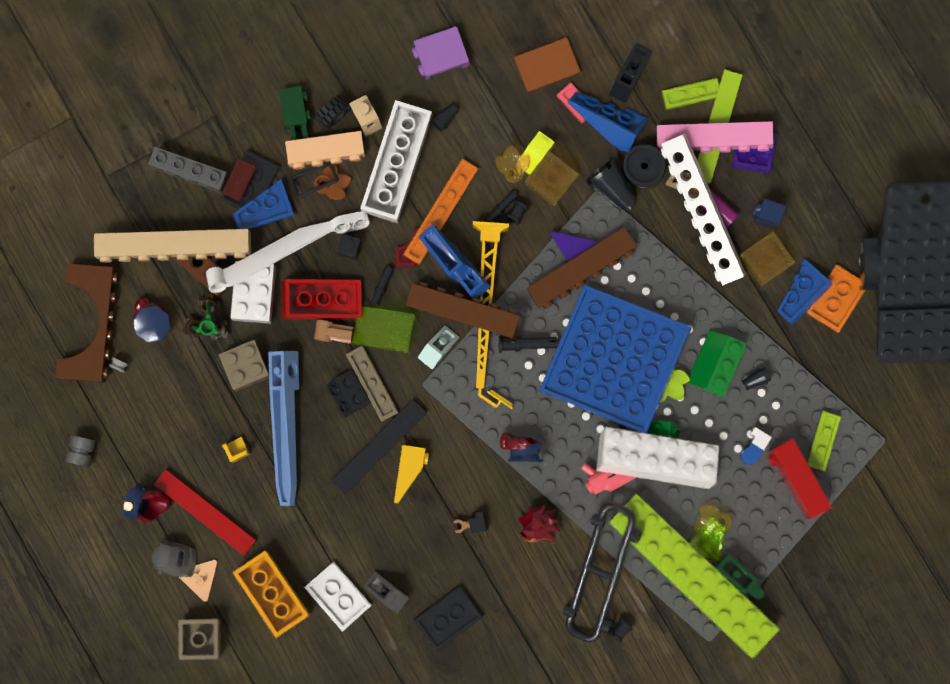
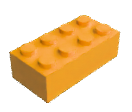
(271, 593)

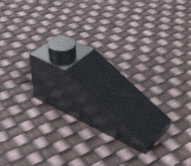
(630, 73)

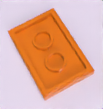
(839, 300)

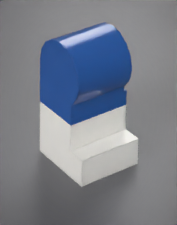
(756, 447)

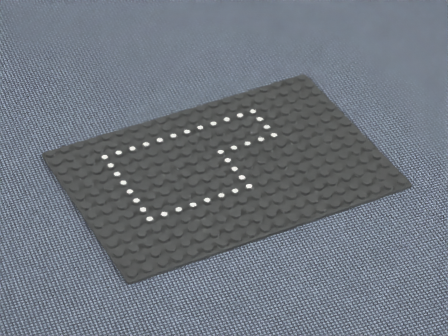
(753, 495)

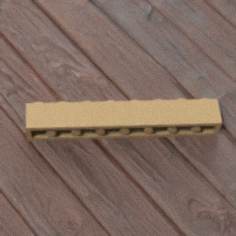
(172, 244)

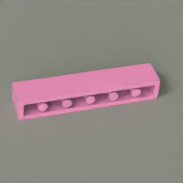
(720, 136)

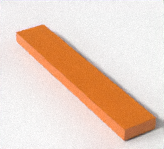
(442, 208)

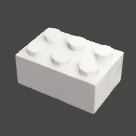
(254, 297)

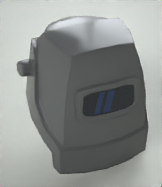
(174, 559)

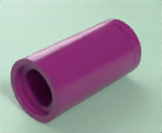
(726, 212)

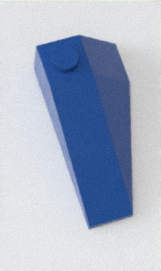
(615, 125)

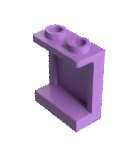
(440, 52)

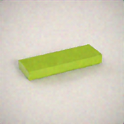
(690, 93)
(823, 441)

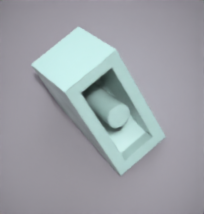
(438, 347)

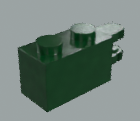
(294, 110)
(739, 577)

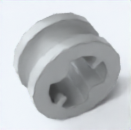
(118, 365)

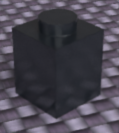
(348, 246)

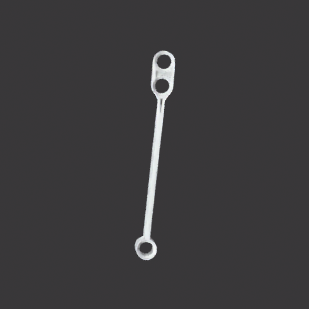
(221, 278)

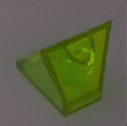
(709, 540)

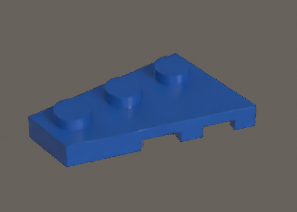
(265, 208)
(805, 291)

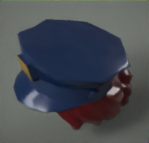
(150, 320)
(521, 448)
(144, 503)

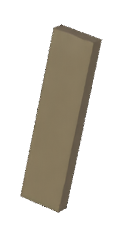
(372, 383)

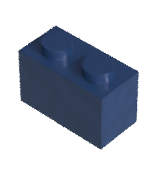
(768, 213)

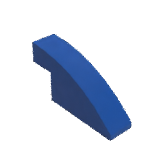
(454, 262)

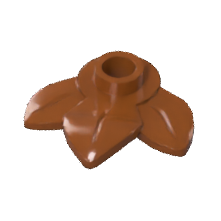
(335, 190)

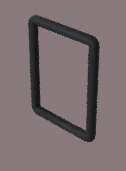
(317, 188)

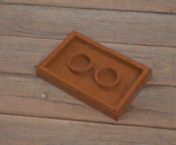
(547, 65)

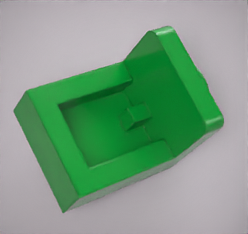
(664, 429)

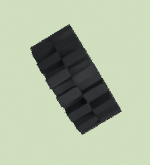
(332, 112)

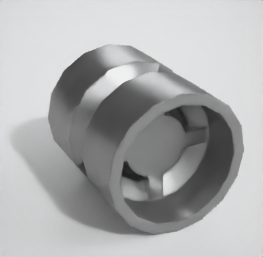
(80, 450)

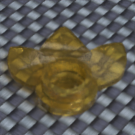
(513, 161)
(708, 511)

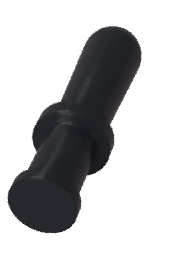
(508, 200)
(379, 290)

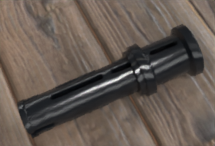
(516, 345)

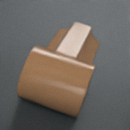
(329, 332)

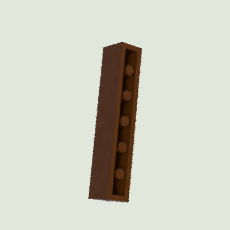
(581, 268)
(465, 311)

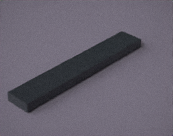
(379, 446)

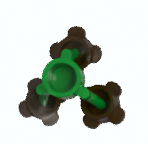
(206, 325)

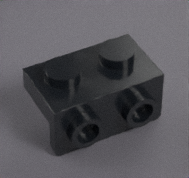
(348, 393)

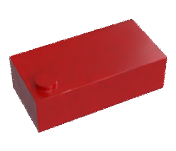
(799, 479)

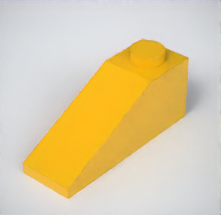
(410, 466)

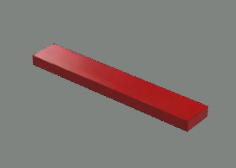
(205, 512)

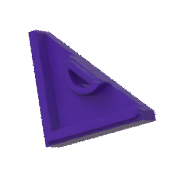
(571, 246)

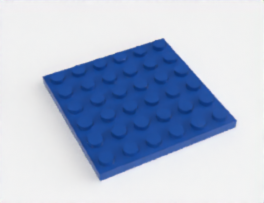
(615, 359)

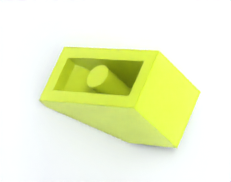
(537, 150)

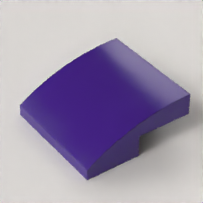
(754, 160)

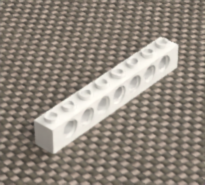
(705, 198)

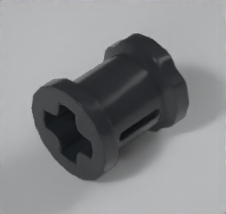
(517, 212)
(620, 630)

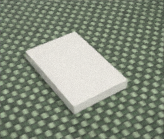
(338, 596)

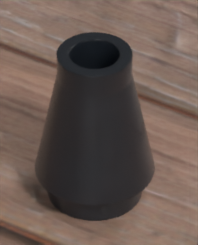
(444, 118)
(756, 379)

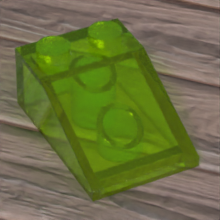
(384, 329)

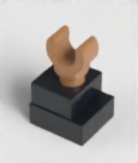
(475, 524)

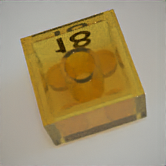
(551, 179)
(767, 259)

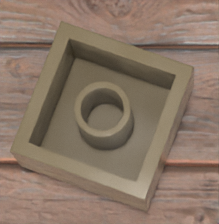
(244, 365)
(199, 639)

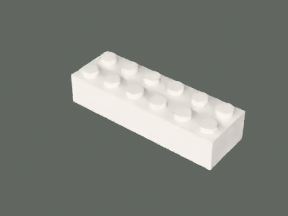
(396, 161)
(657, 458)

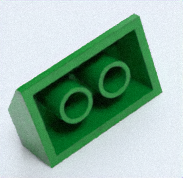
(716, 363)

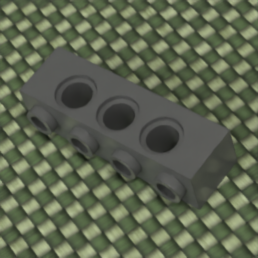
(188, 170)

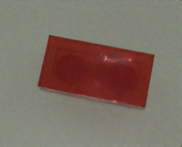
(239, 180)

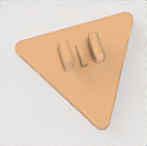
(201, 579)

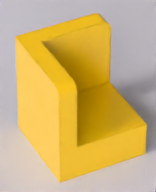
(236, 450)

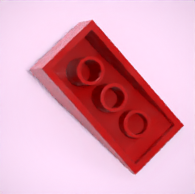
(321, 299)

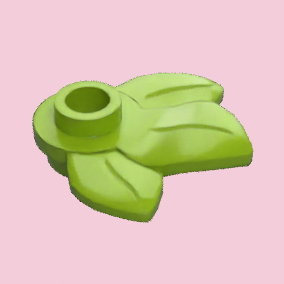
(675, 388)

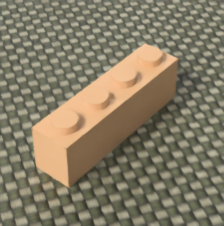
(325, 149)

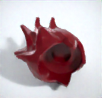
(538, 525)

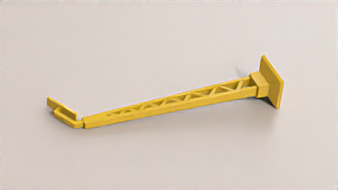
(489, 233)

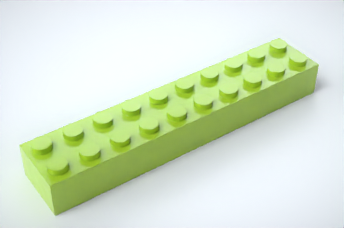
(697, 579)

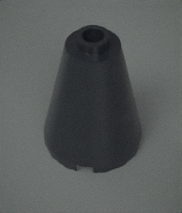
(613, 185)

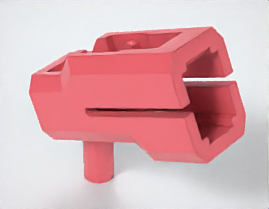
(599, 480)

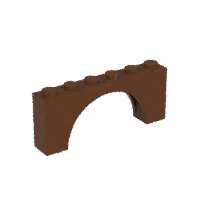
(91, 363)

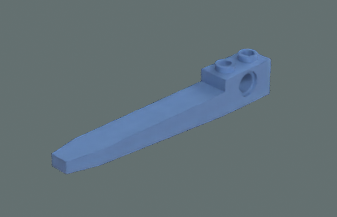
(282, 383)

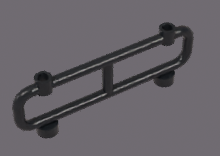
(632, 534)

